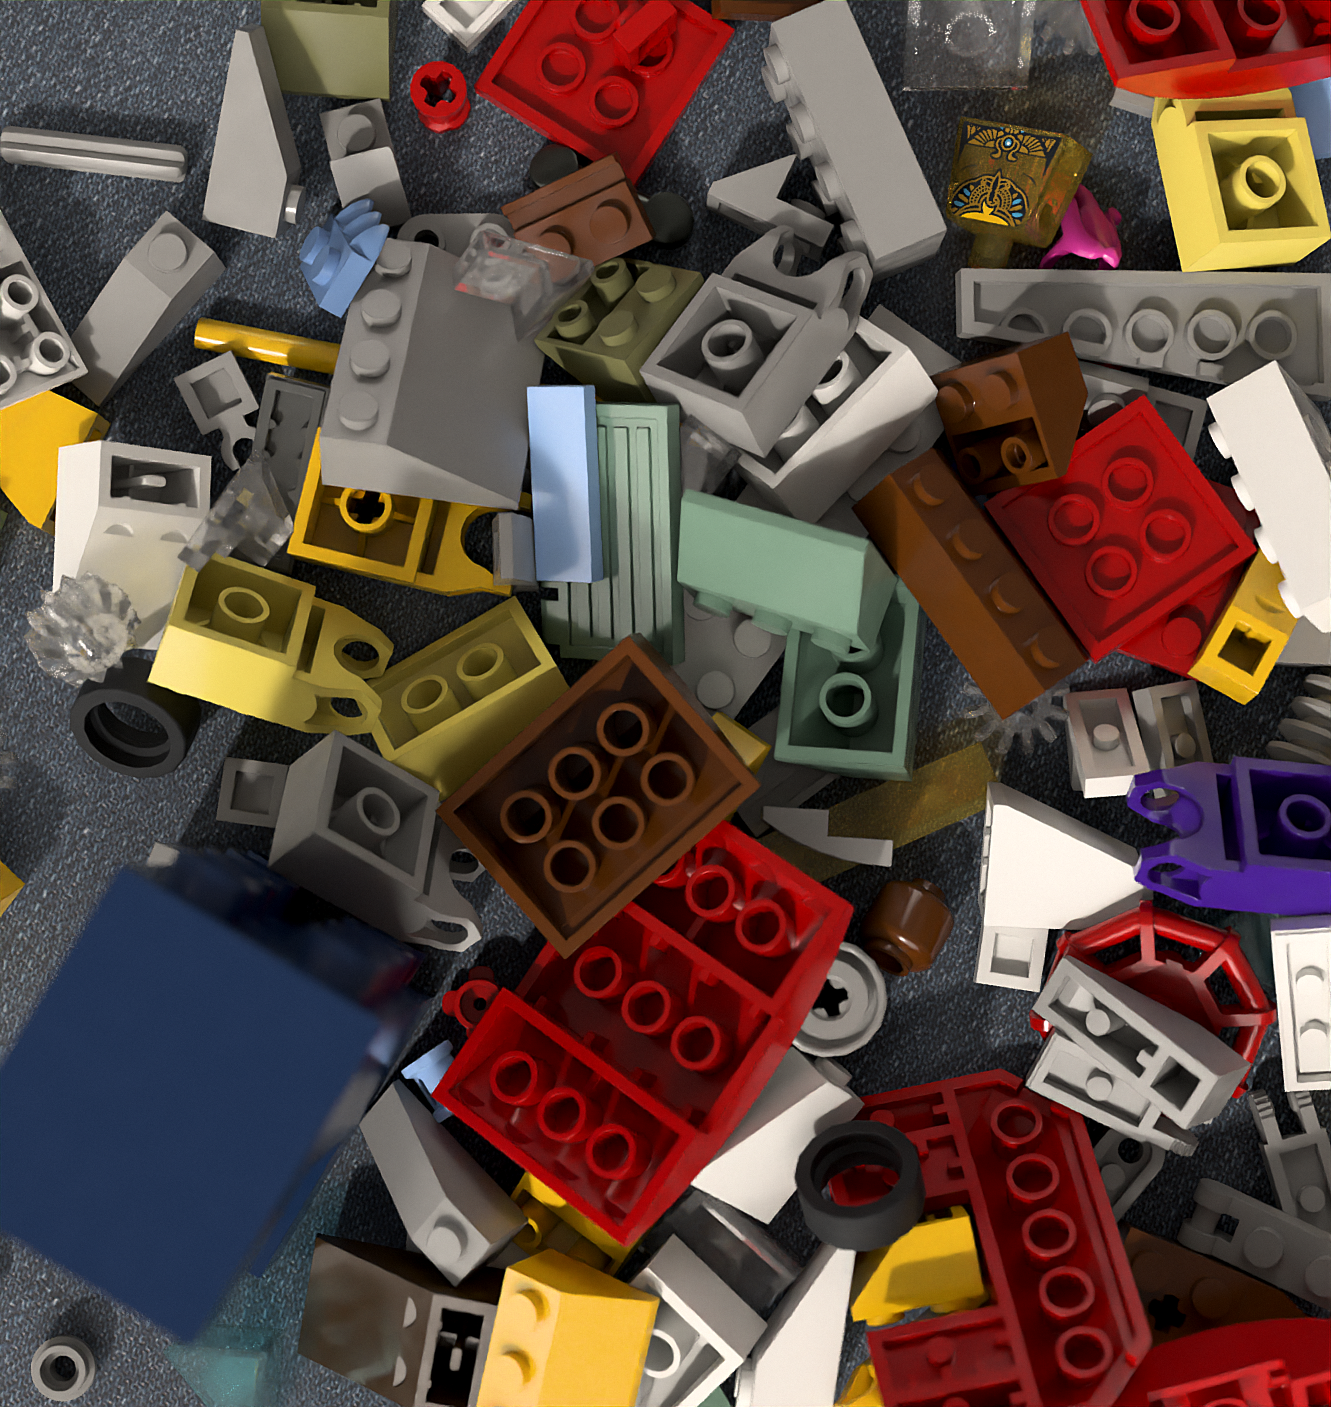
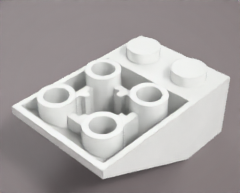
(33, 341)
(127, 520)

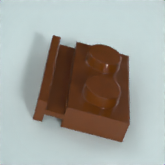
(584, 213)

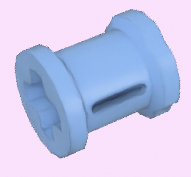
(428, 1072)

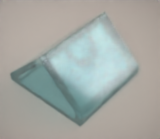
(233, 1365)

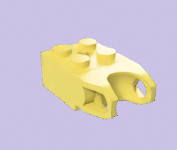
(1239, 181)
(267, 648)

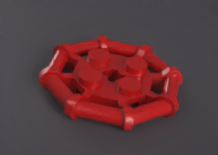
(1172, 979)

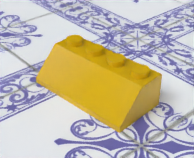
(566, 1337)

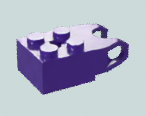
(1247, 833)

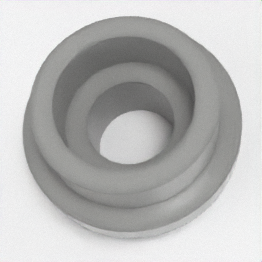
(45, 1374)

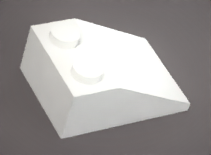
(698, 1328)
(801, 1347)

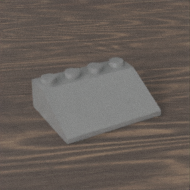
(429, 387)

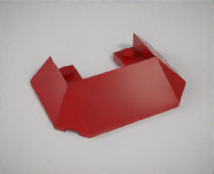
(1046, 1239)

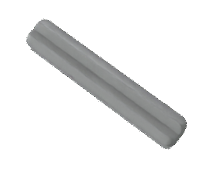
(93, 153)

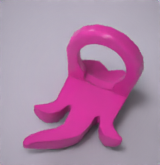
(1087, 233)

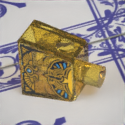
(1011, 186)

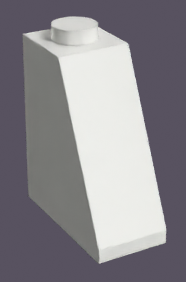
(1050, 867)
(761, 1154)

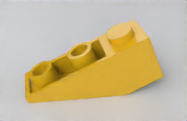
(1247, 634)

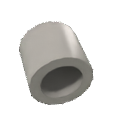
(858, 1014)

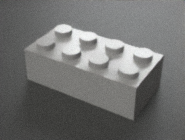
(852, 139)

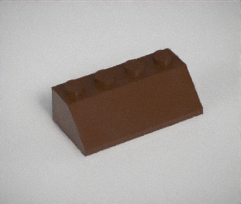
(969, 582)

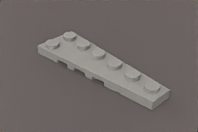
(1161, 321)

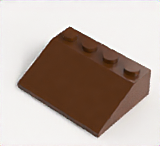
(600, 794)

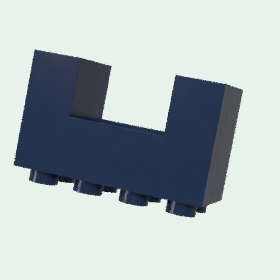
(195, 1081)

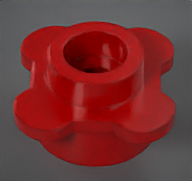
(461, 1001)

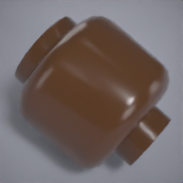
(906, 926)

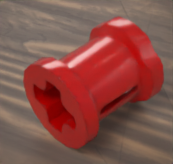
(436, 78)

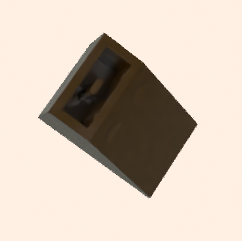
(398, 1322)

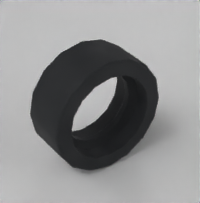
(122, 746)
(869, 1224)

